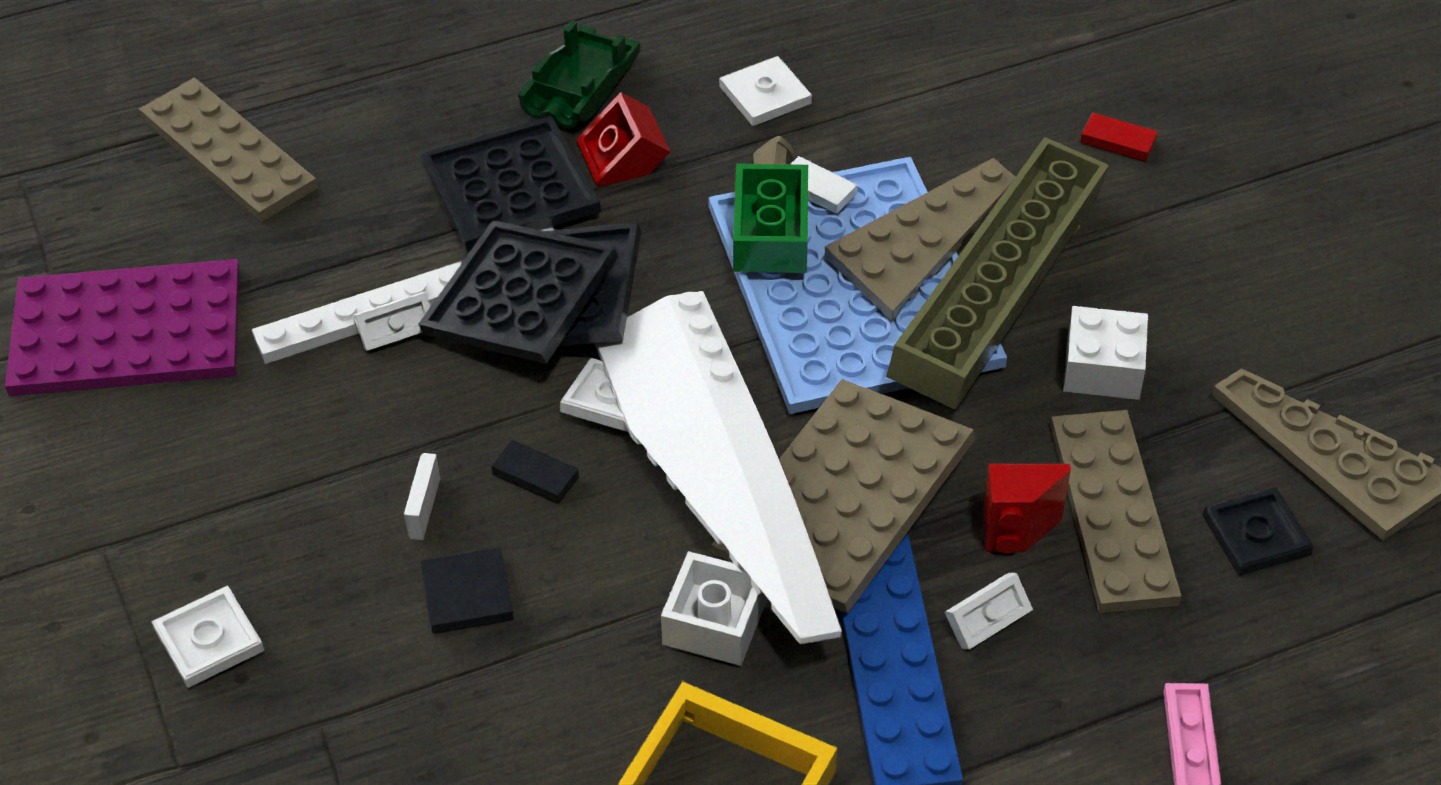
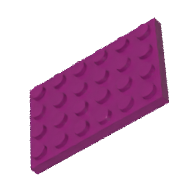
(124, 327)

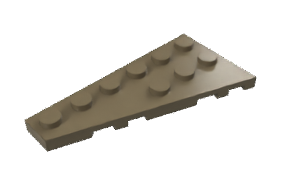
(1344, 458)

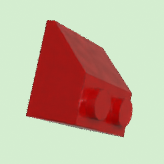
(623, 142)
(1022, 504)

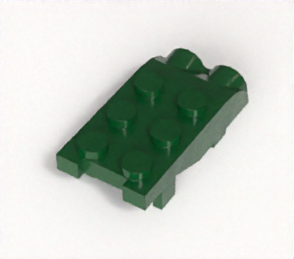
(577, 75)

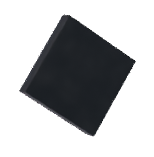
(1257, 531)
(467, 590)

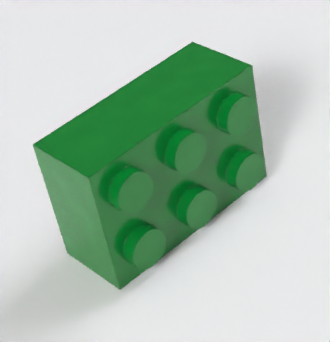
(770, 218)

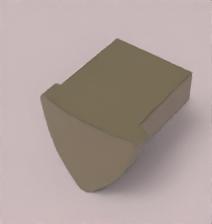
(774, 152)

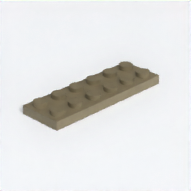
(228, 149)
(1115, 512)

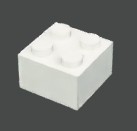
(1106, 352)
(712, 609)

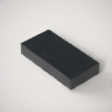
(535, 471)

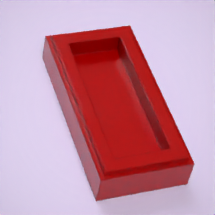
(1119, 137)

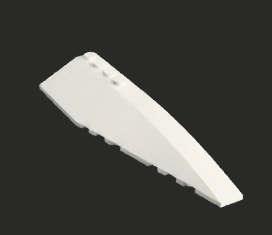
(706, 434)

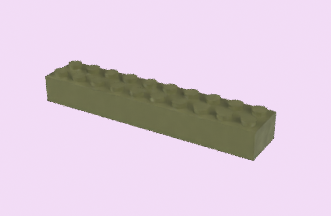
(996, 273)

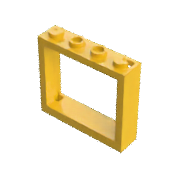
(738, 726)

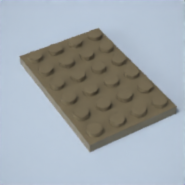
(864, 479)

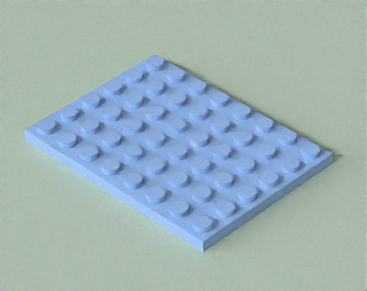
(818, 321)

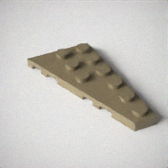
(914, 241)

